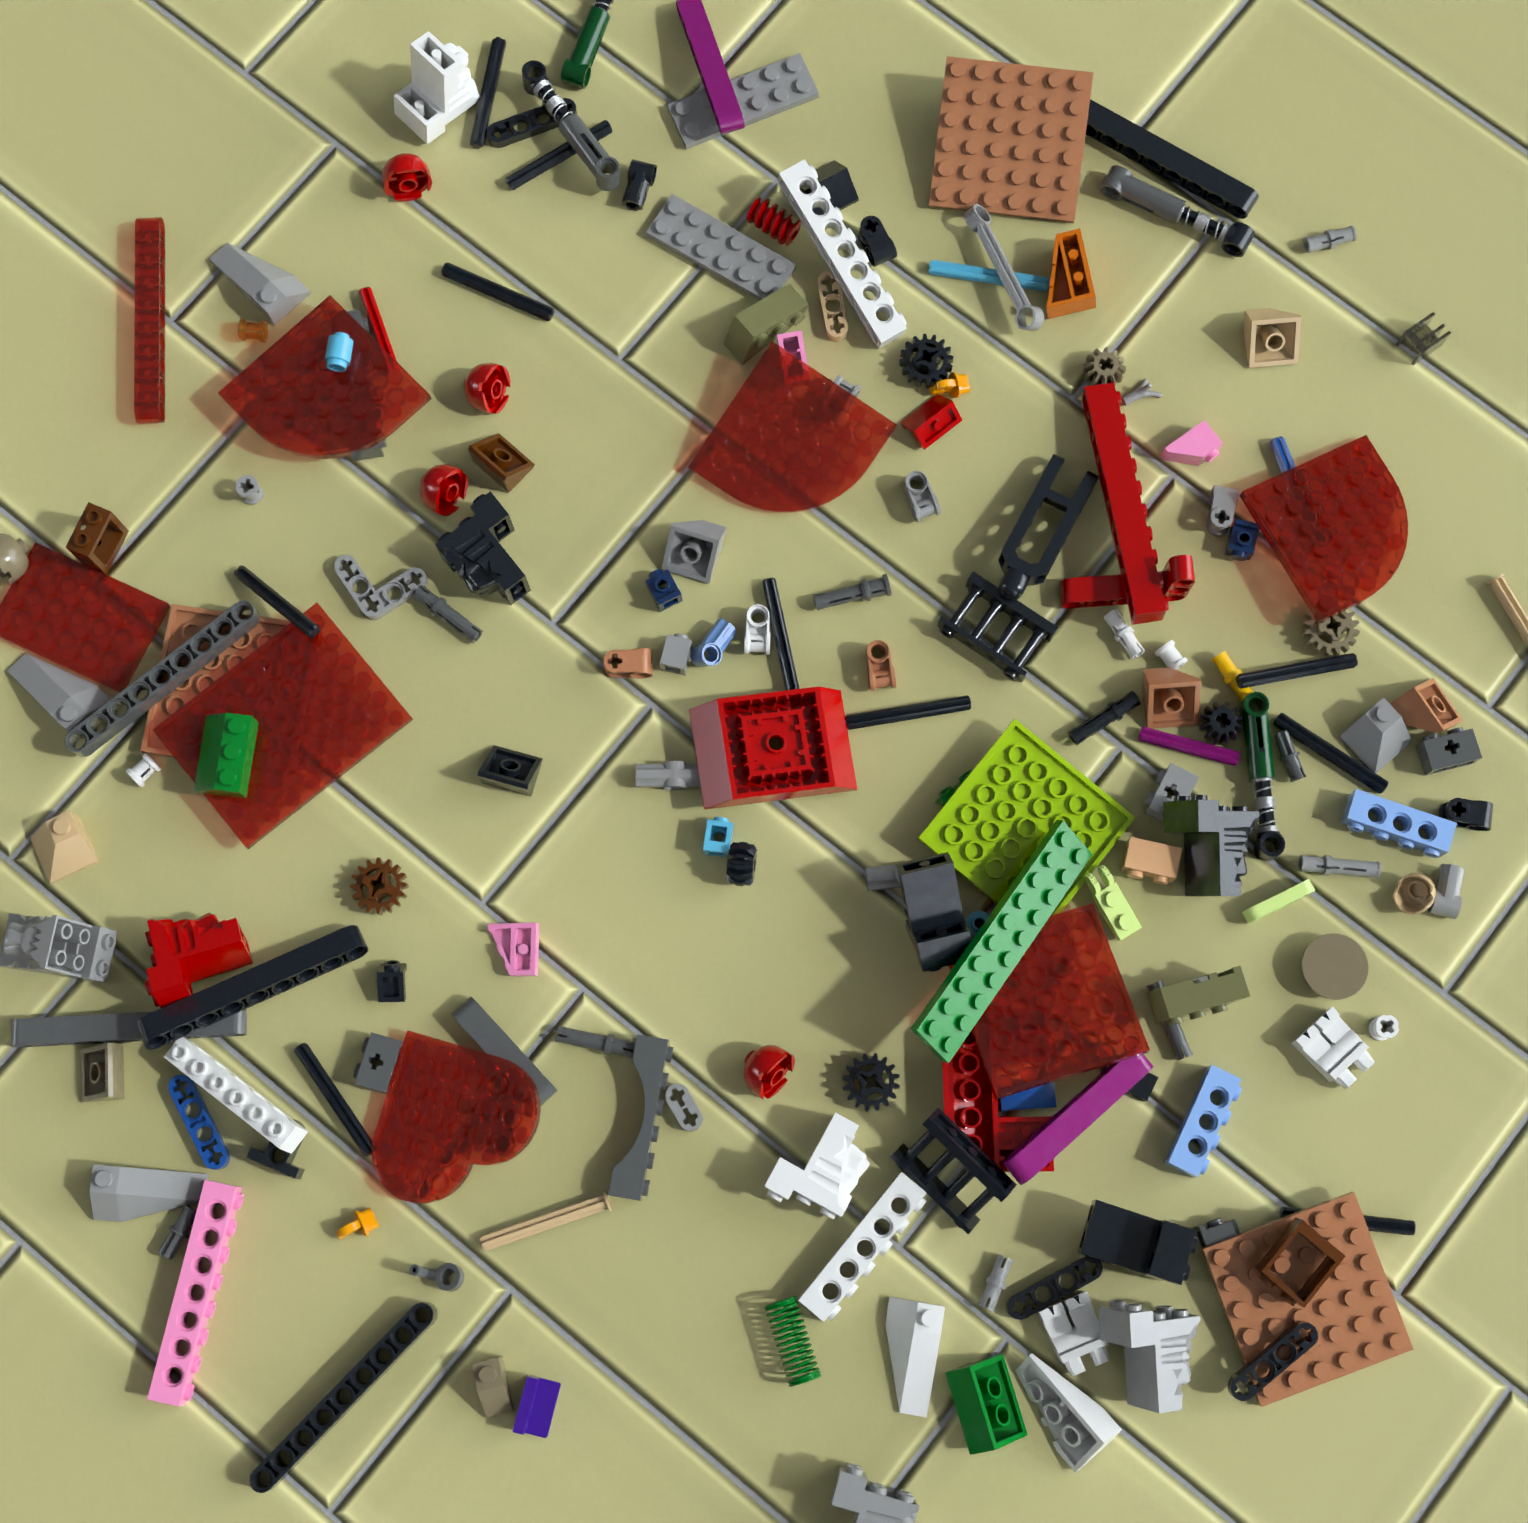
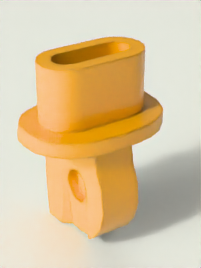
(954, 385)
(364, 1222)

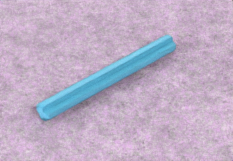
(985, 275)

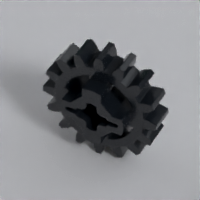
(930, 351)
(856, 1073)

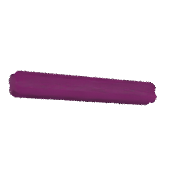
(1189, 746)

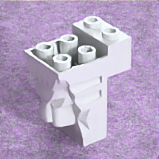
(438, 88)
(829, 1173)

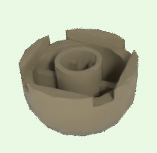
(12, 558)

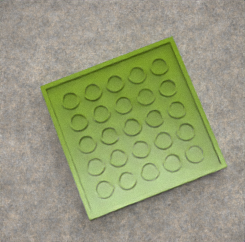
(1011, 805)

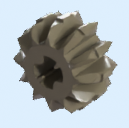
(1098, 361)

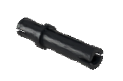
(1113, 712)

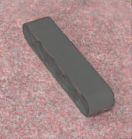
(497, 1043)

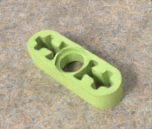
(1278, 901)

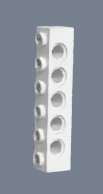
(236, 1094)
(813, 1297)

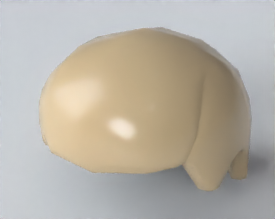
(1414, 893)

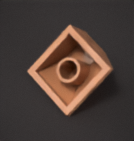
(1170, 698)
(1427, 708)

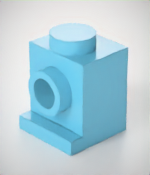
(713, 827)

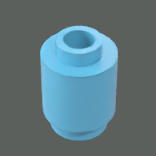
(338, 352)
(975, 916)

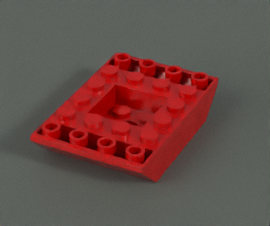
(743, 769)

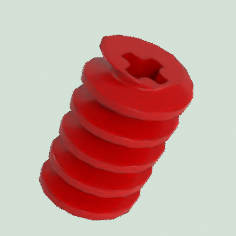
(773, 222)

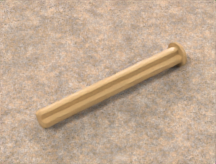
(1510, 605)
(546, 1221)

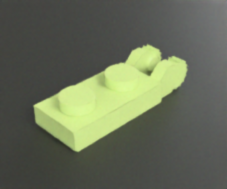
(1112, 904)

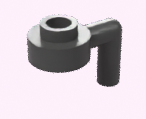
(440, 1275)

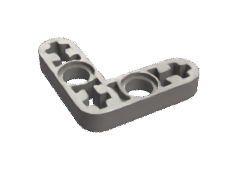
(380, 595)

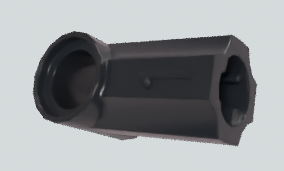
(640, 178)

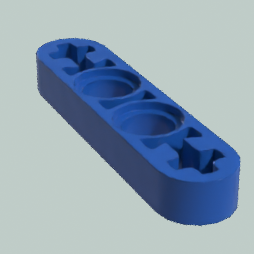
(195, 1124)

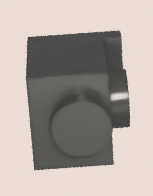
(1216, 1231)

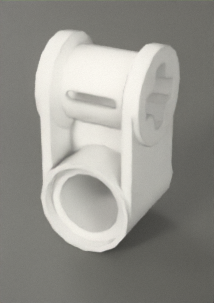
(757, 634)

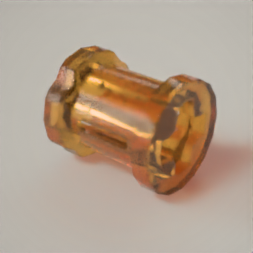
(253, 330)

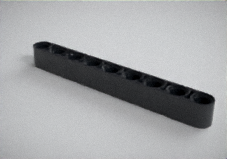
(1170, 161)
(251, 987)
(332, 1403)

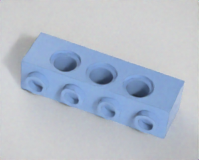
(1439, 830)
(1179, 1155)

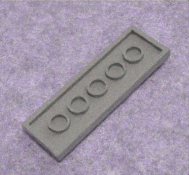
(758, 95)
(720, 249)

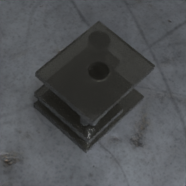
(1430, 337)

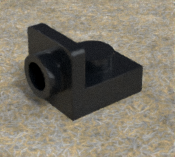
(391, 981)

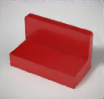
(932, 420)

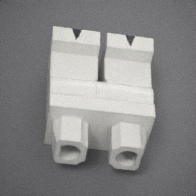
(1333, 1048)
(1078, 1340)

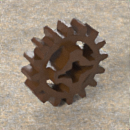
(382, 876)

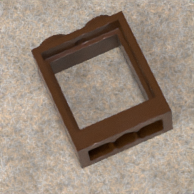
(101, 528)
(1332, 1259)

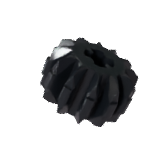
(1229, 721)
(741, 863)

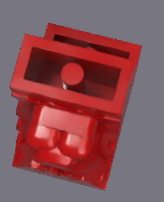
(191, 952)

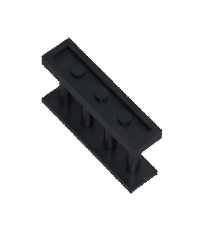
(1020, 616)
(958, 1146)

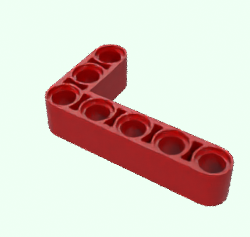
(1109, 589)

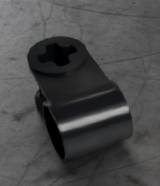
(878, 244)
(1470, 813)

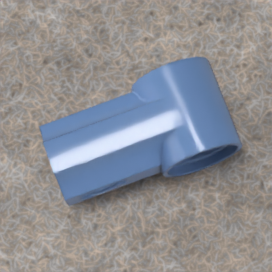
(714, 643)

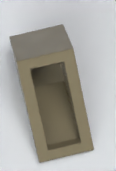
(493, 1386)

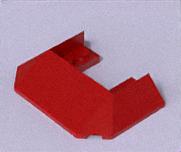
(973, 1107)

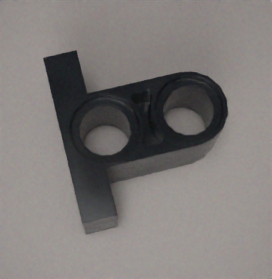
(267, 1158)

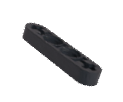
(529, 118)
(1054, 1287)
(1276, 1365)

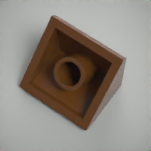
(500, 461)

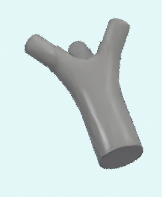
(1141, 392)

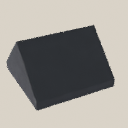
(838, 183)
(510, 770)

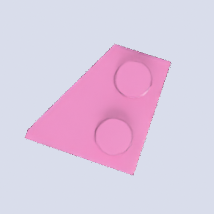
(518, 946)

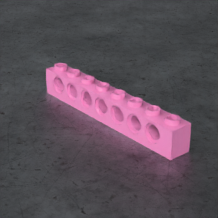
(163, 1387)

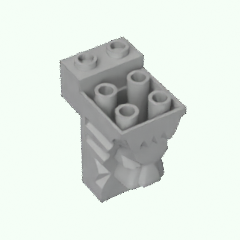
(58, 947)
(1154, 1351)
(871, 1502)

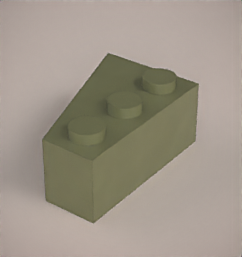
(762, 321)
(1198, 995)

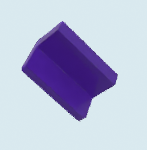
(537, 1406)

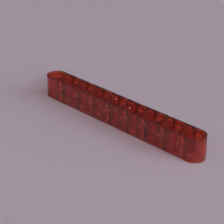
(149, 321)

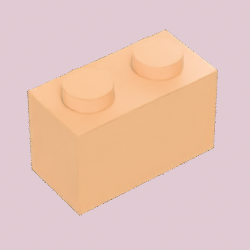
(1151, 860)

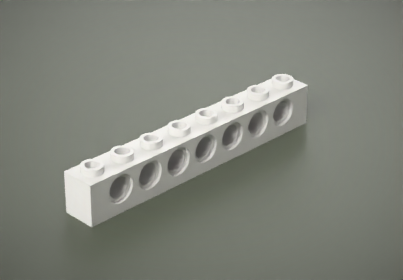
(805, 175)

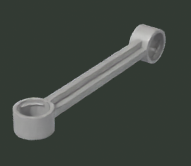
(978, 220)

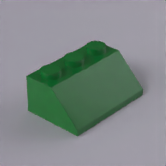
(226, 755)
(986, 1404)

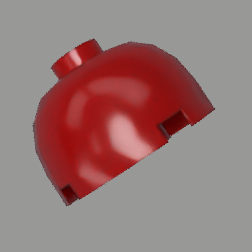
(406, 177)
(487, 386)
(442, 488)
(766, 1069)

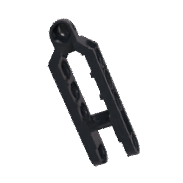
(1019, 573)

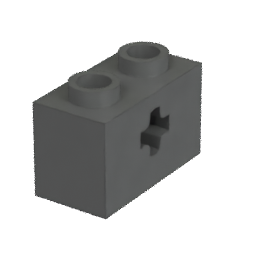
(1436, 759)
(377, 1077)

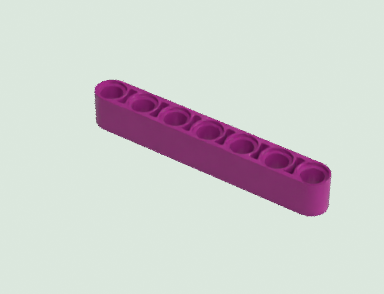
(710, 65)
(1075, 1117)

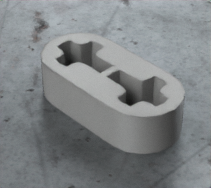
(678, 1111)

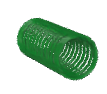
(792, 1301)

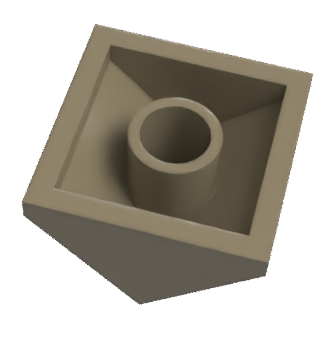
(102, 1072)

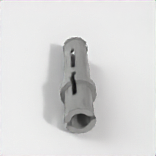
(1339, 866)

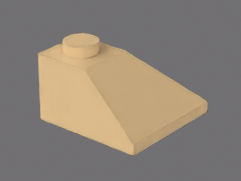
(1271, 337)
(63, 846)

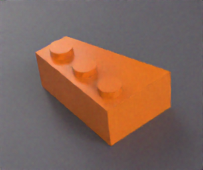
(1070, 280)

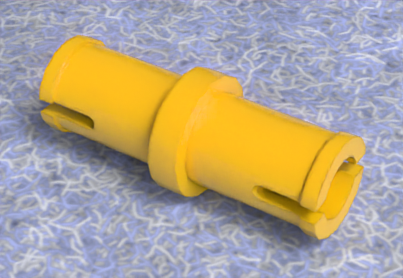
(1230, 672)

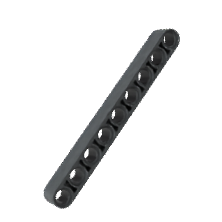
(150, 680)
(105, 1029)

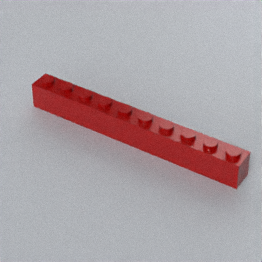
(1123, 504)

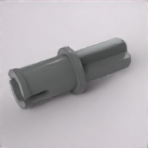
(1289, 756)
(178, 1232)

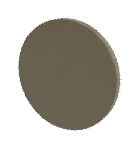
(1334, 966)

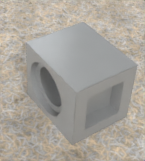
(676, 654)

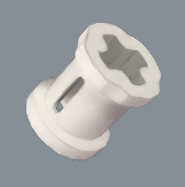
(1171, 656)
(143, 769)
(1391, 1028)

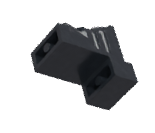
(478, 555)
(1212, 843)
(933, 911)
(1138, 1242)

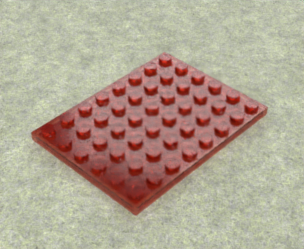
(315, 716)

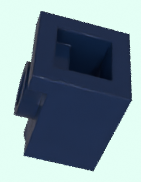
(1242, 530)
(665, 597)

